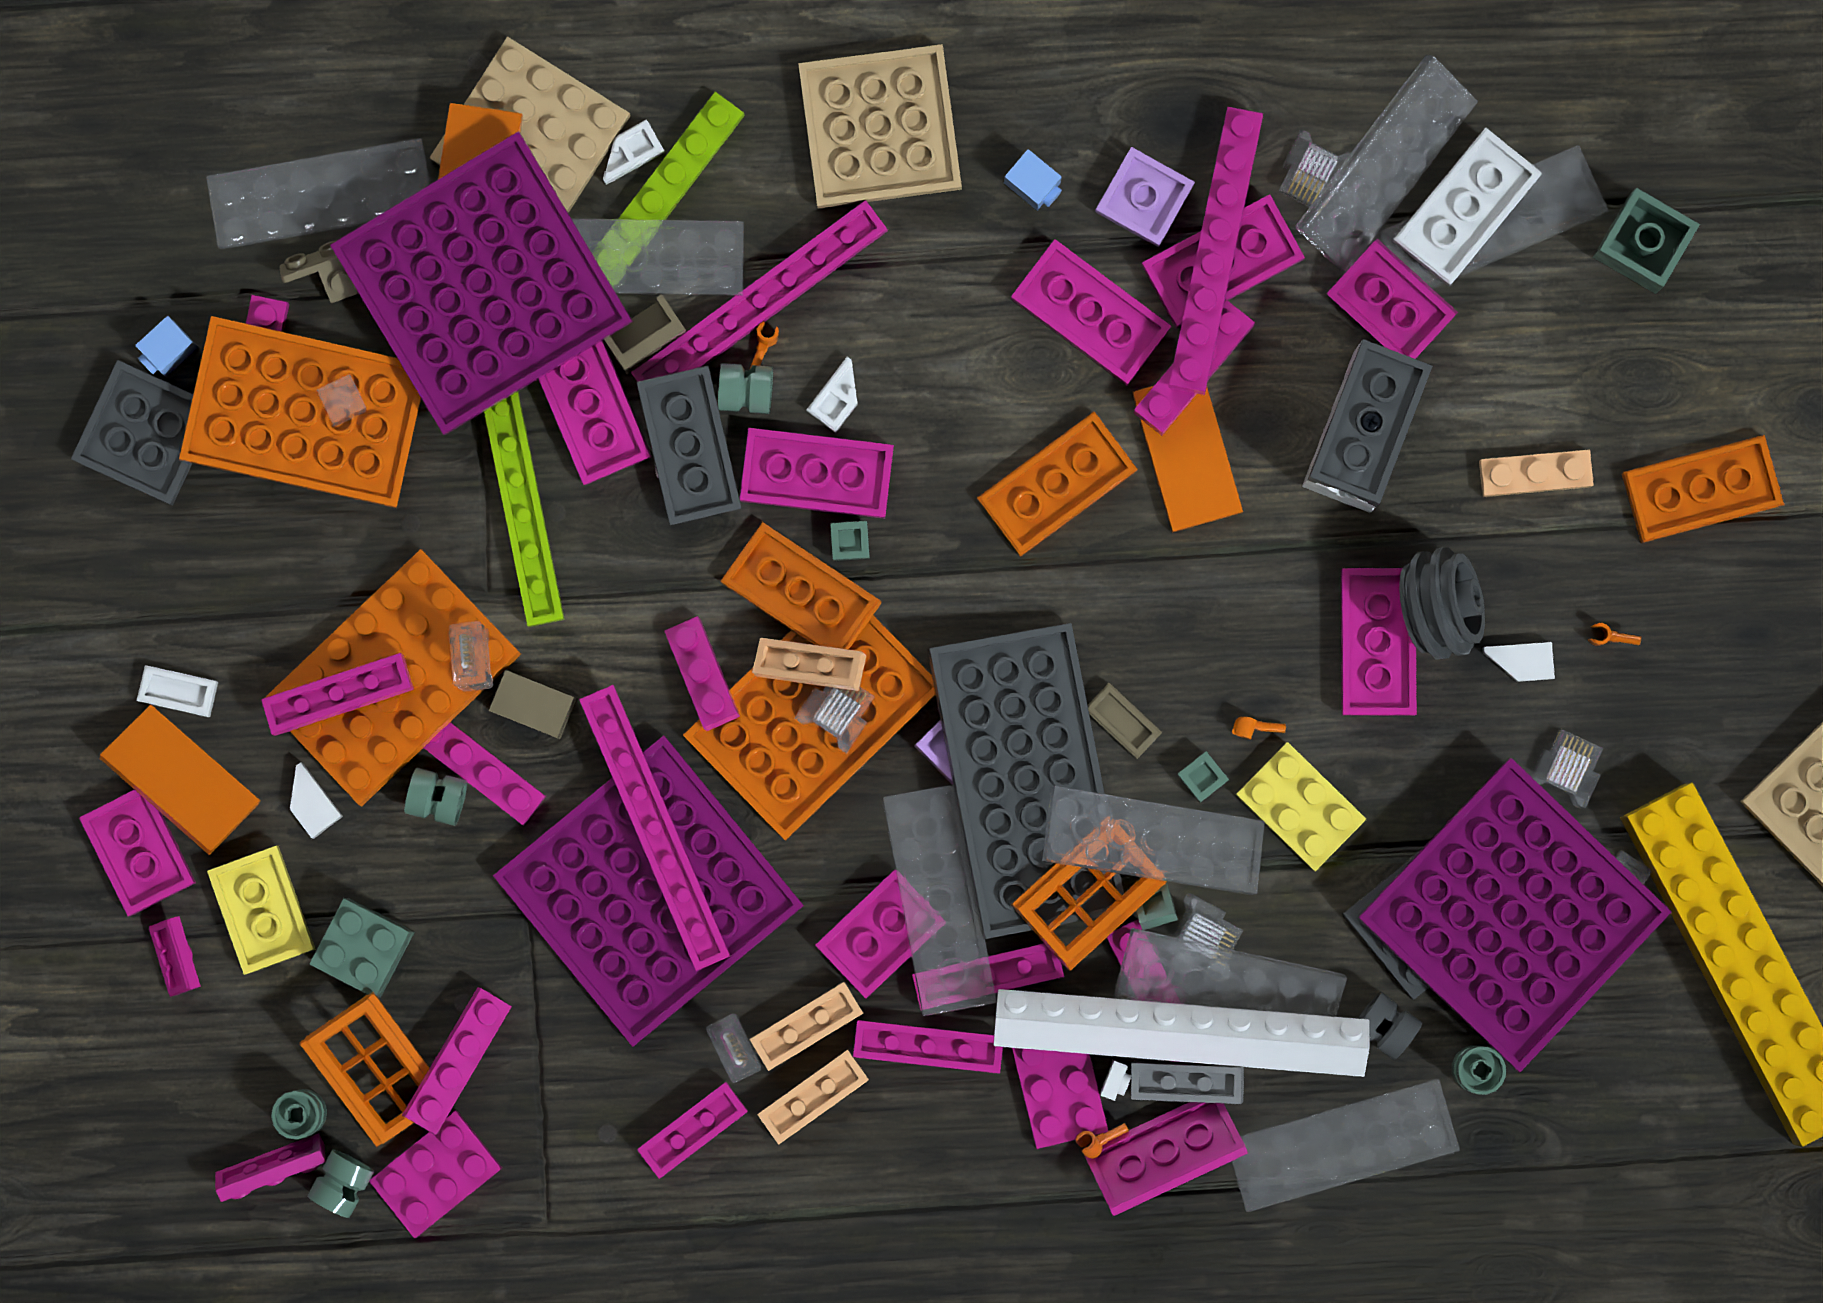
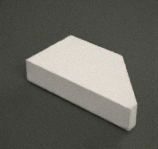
(631, 151)
(836, 398)
(1524, 661)
(311, 803)

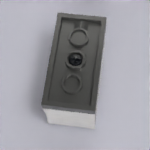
(1367, 426)

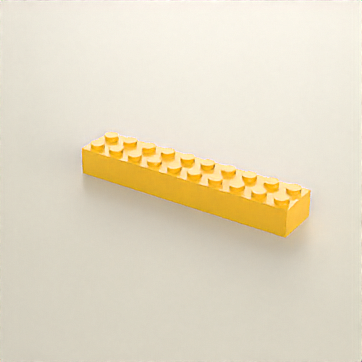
(1735, 954)

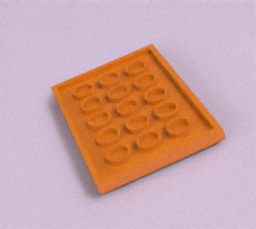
(263, 419)
(404, 617)
(795, 767)

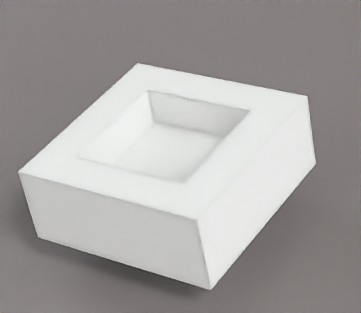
(1115, 1081)

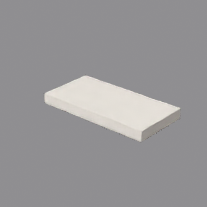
(1467, 207)

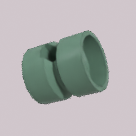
(745, 388)
(423, 793)
(1478, 1069)
(299, 1114)
(341, 1182)

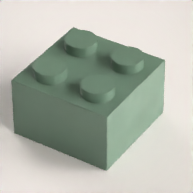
(1646, 240)
(361, 947)

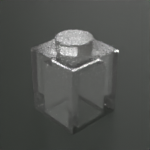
(341, 400)

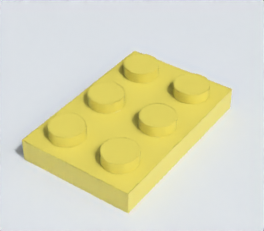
(1300, 806)
(261, 910)

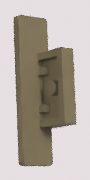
(331, 271)

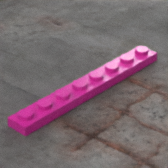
(1216, 251)
(767, 294)
(654, 827)

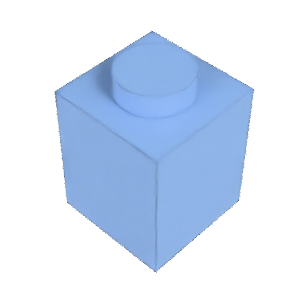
(1033, 181)
(165, 347)

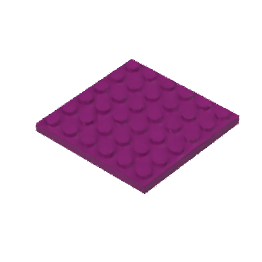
(481, 283)
(605, 912)
(1514, 914)

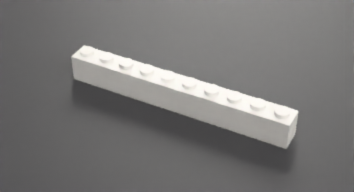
(1182, 1032)

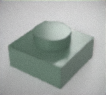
(850, 541)
(1202, 777)
(1157, 909)

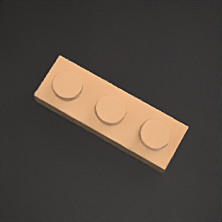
(1536, 473)
(809, 664)
(806, 1026)
(813, 1097)

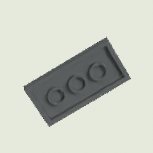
(688, 445)

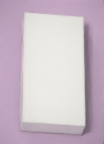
(177, 691)

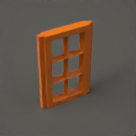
(1097, 930)
(342, 1083)

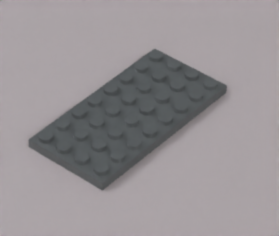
(1011, 733)

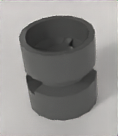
(1398, 1032)

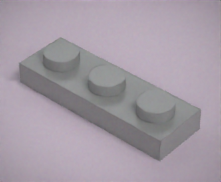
(1186, 1082)

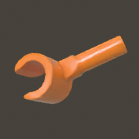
(763, 344)
(1614, 636)
(1245, 727)
(1095, 1147)

